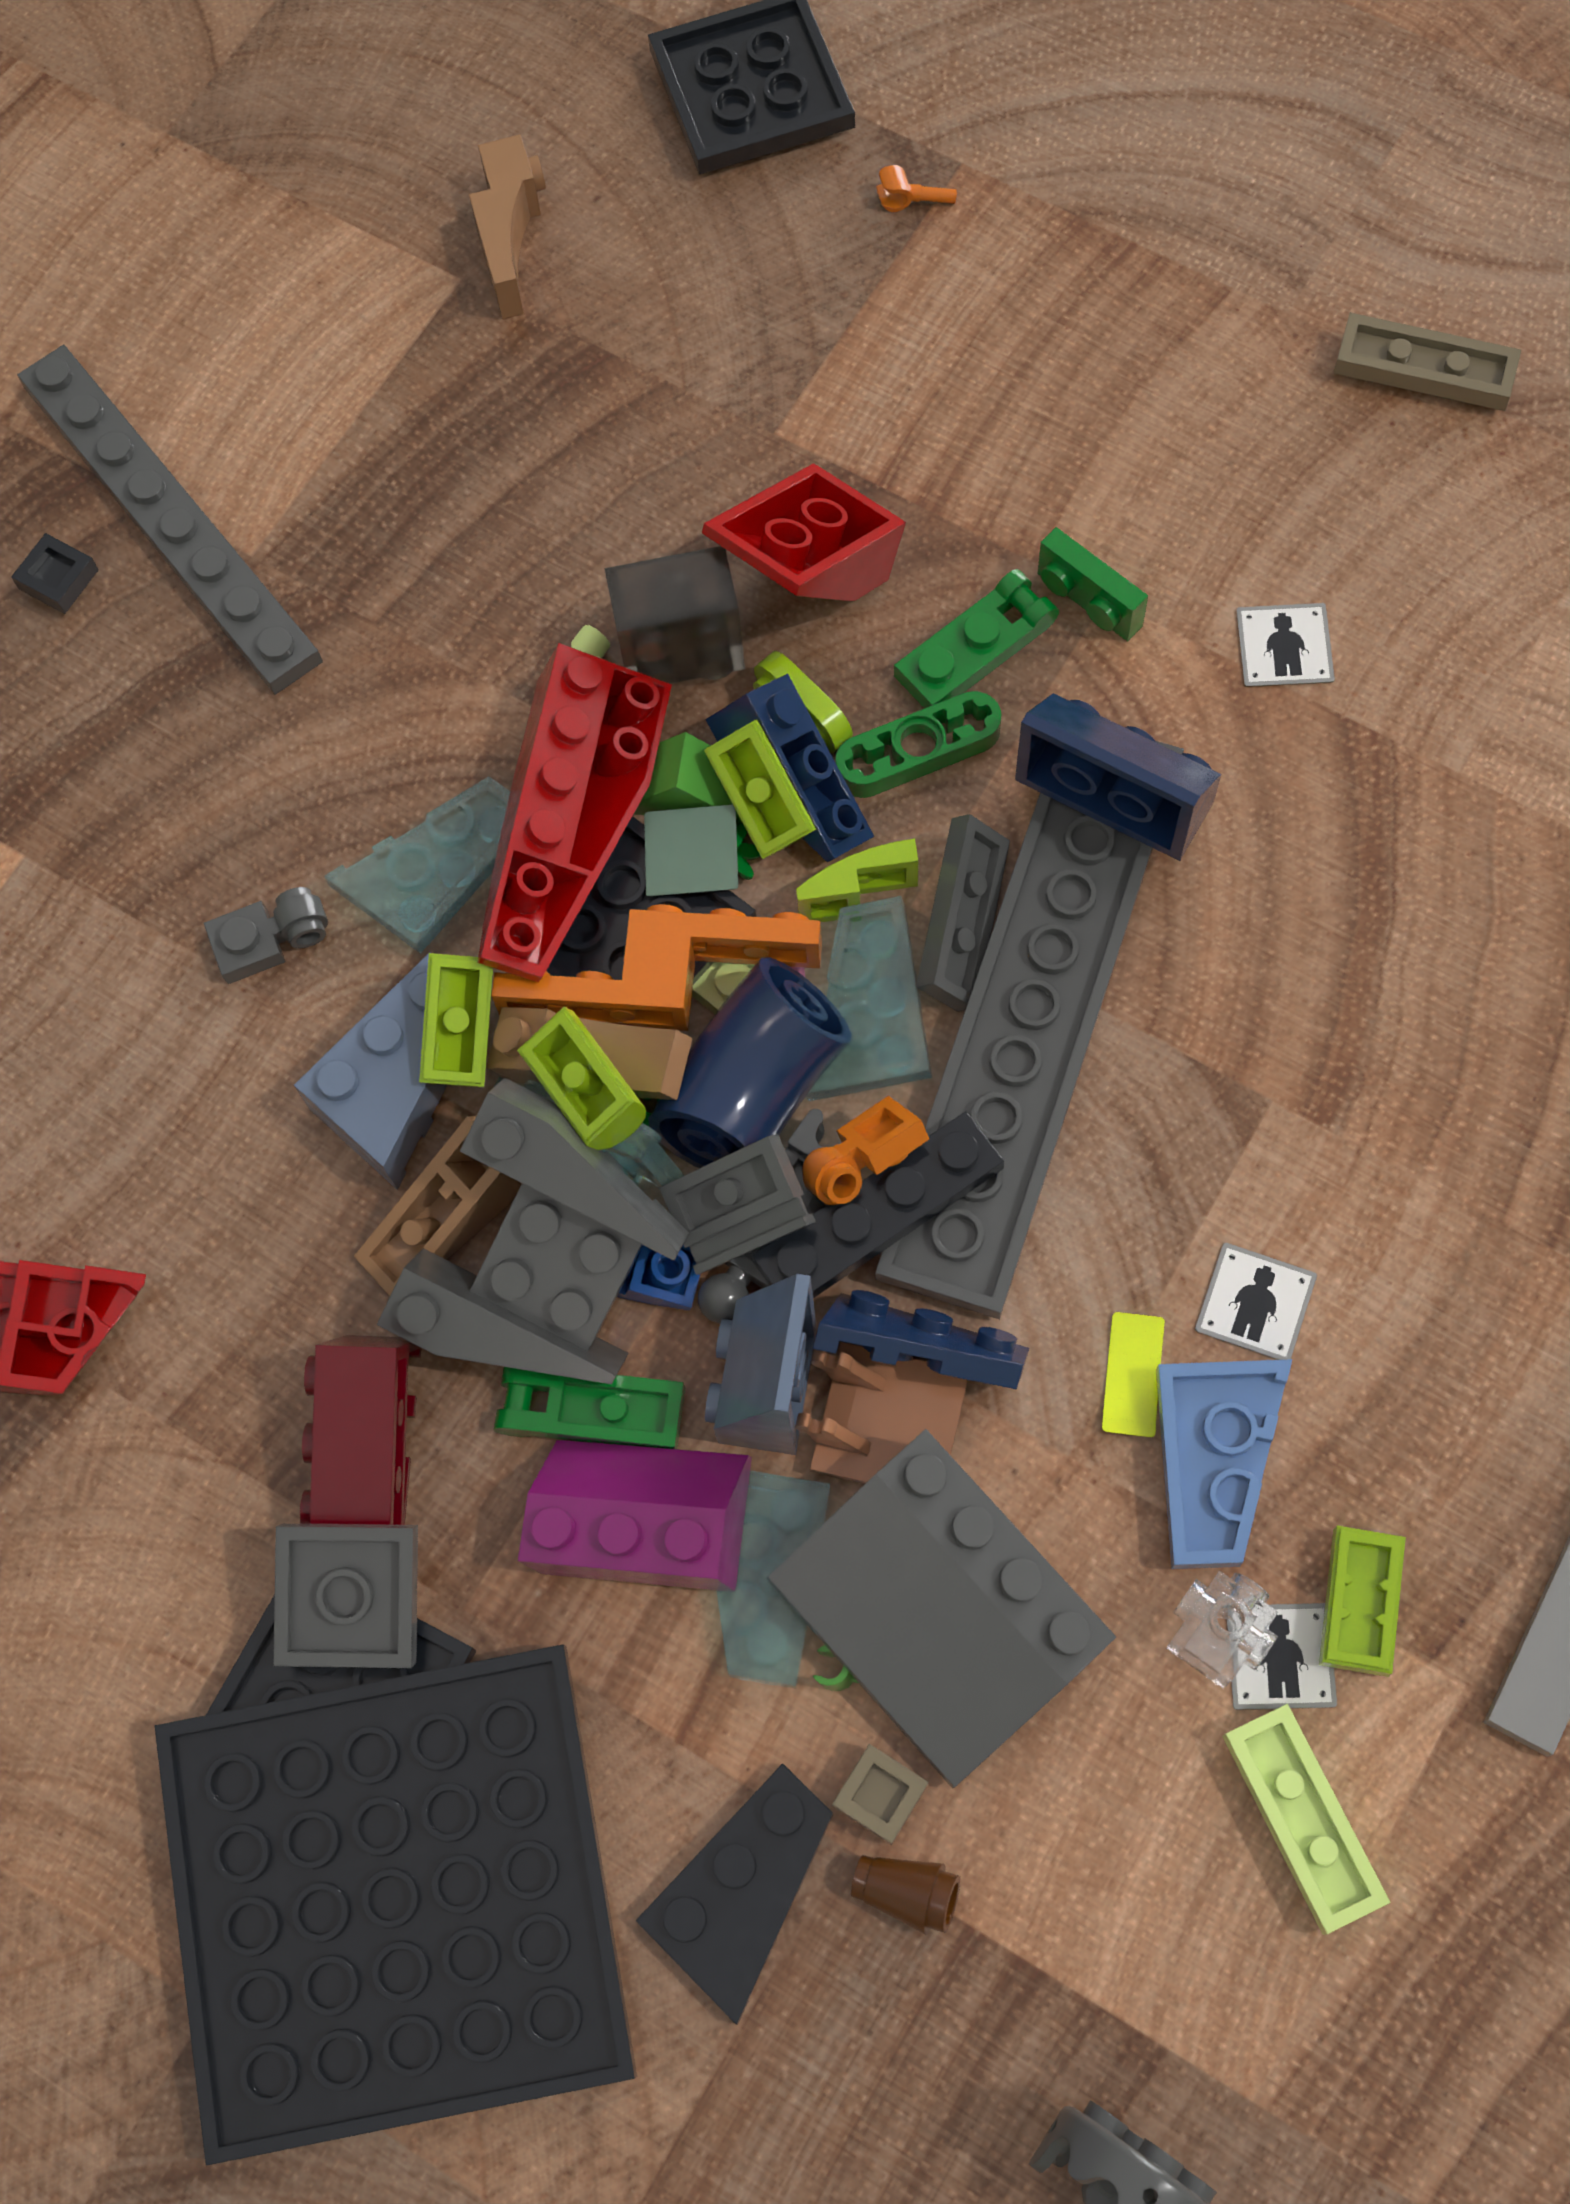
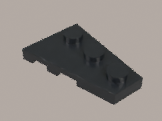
(738, 1889)

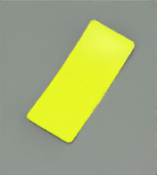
(1131, 1374)

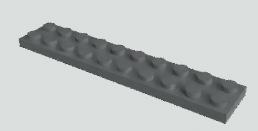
(1024, 1047)

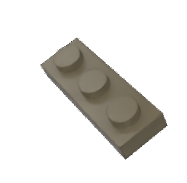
(1427, 361)

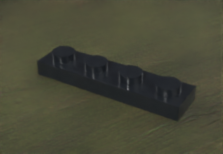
(885, 1209)

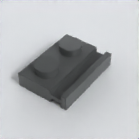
(738, 1203)

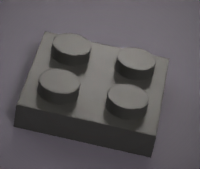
(346, 1595)

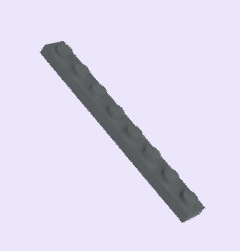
(171, 520)

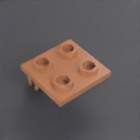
(878, 1411)

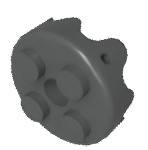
(1115, 2162)

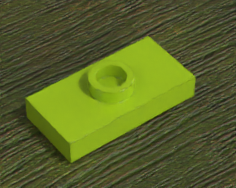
(1362, 1601)

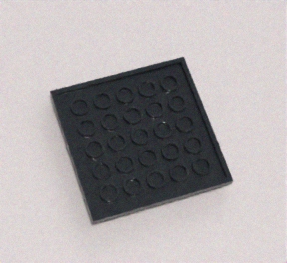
(391, 1905)

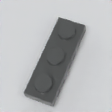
(962, 911)

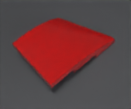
(56, 1321)

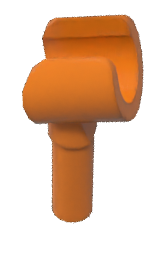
(897, 193)

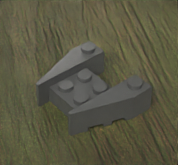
(552, 1260)

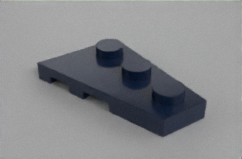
(899, 1336)

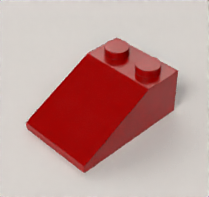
(812, 536)

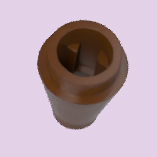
(908, 1891)

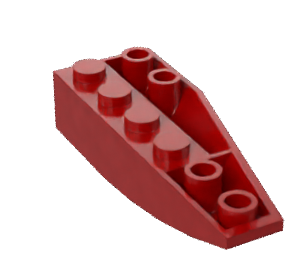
(570, 799)

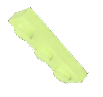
(1306, 1819)

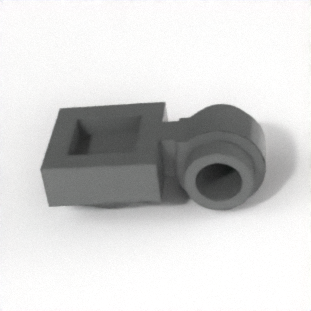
(250, 940)

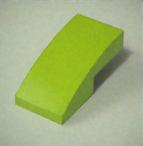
(869, 871)

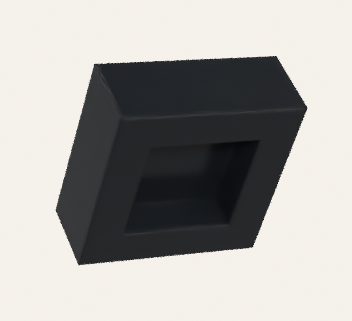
(55, 573)

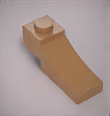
(504, 213)
(645, 1057)

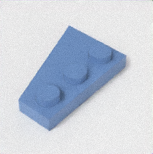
(1215, 1452)

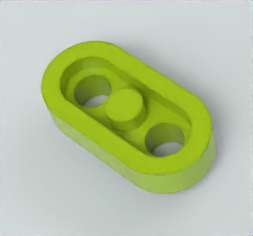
(824, 712)

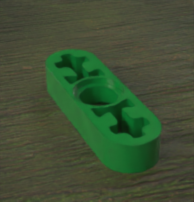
(965, 743)

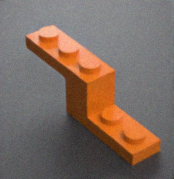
(661, 965)

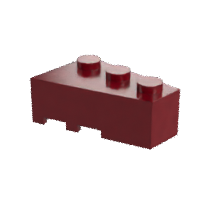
(358, 1431)

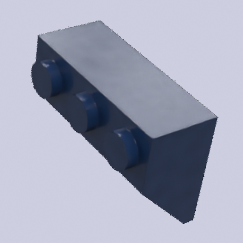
(1115, 774)

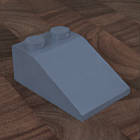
(765, 1367)

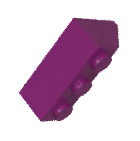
(637, 1515)

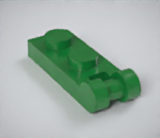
(975, 642)
(619, 1413)

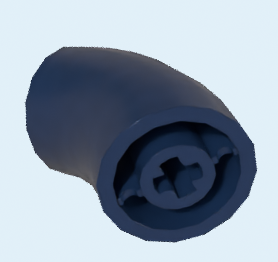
(751, 1065)

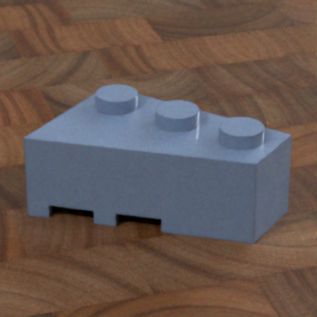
(371, 1083)

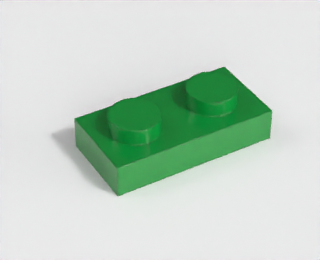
(1092, 584)

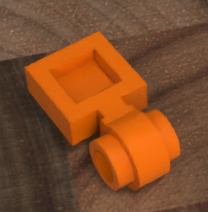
(874, 1140)

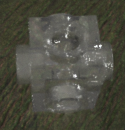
(1210, 1647)

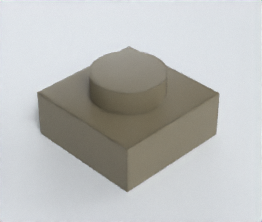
(880, 1794)

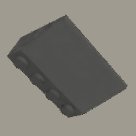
(940, 1608)

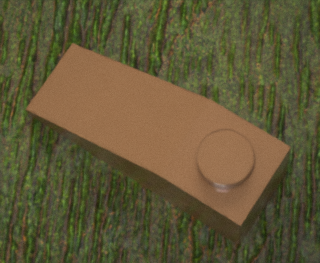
(438, 1211)

